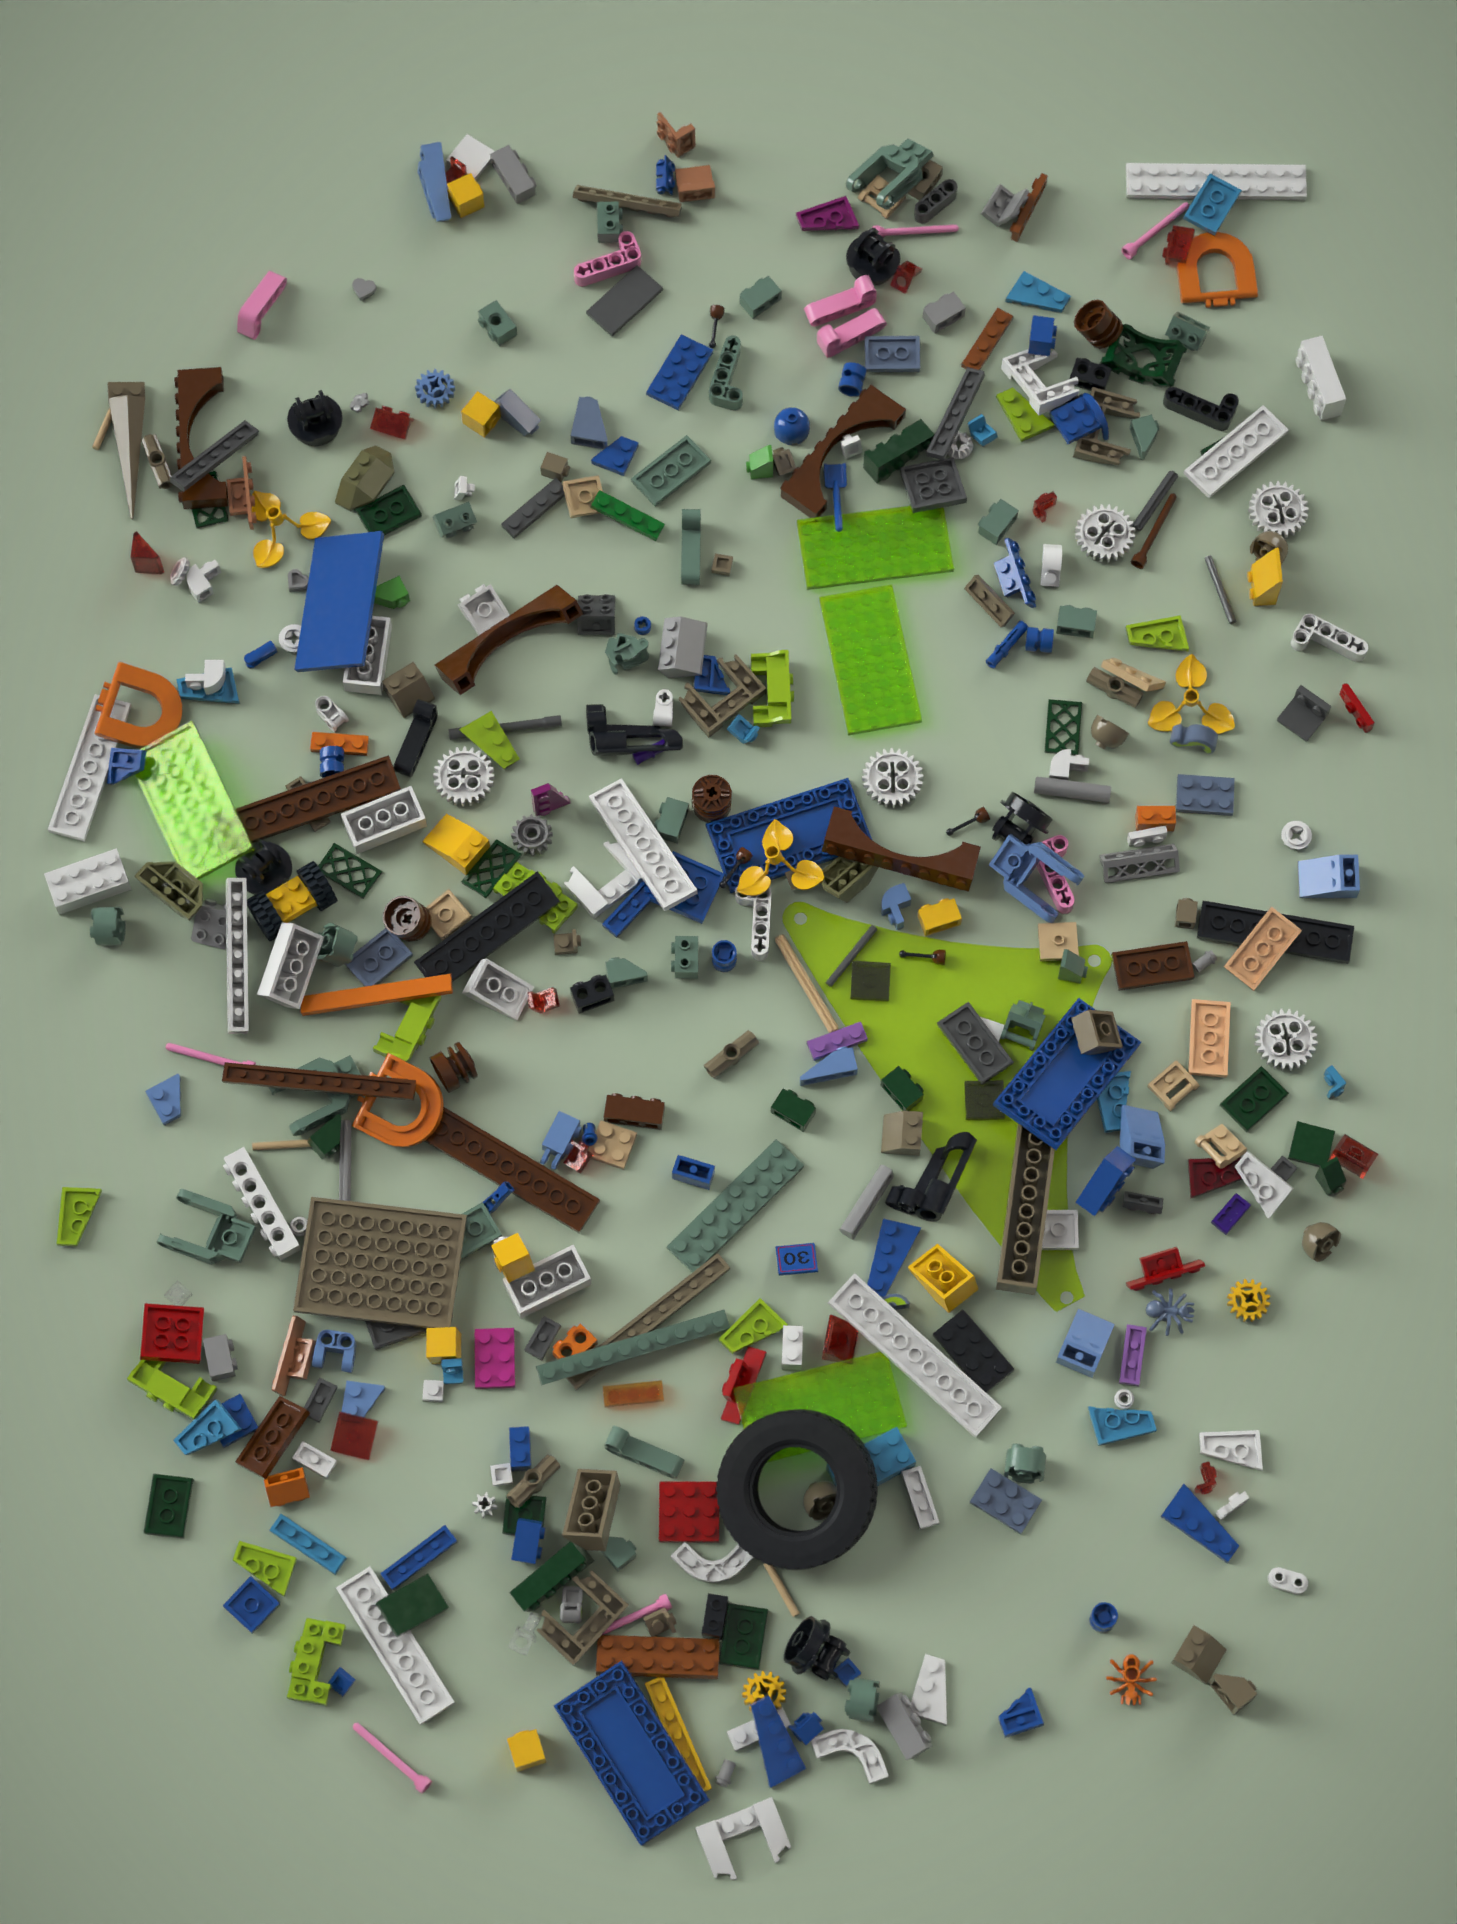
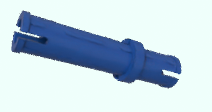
(1001, 650)

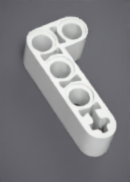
(1330, 641)
(759, 922)

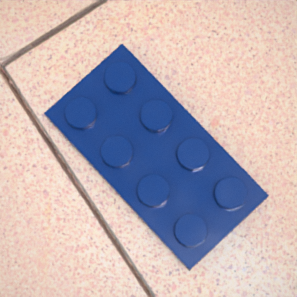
(679, 372)

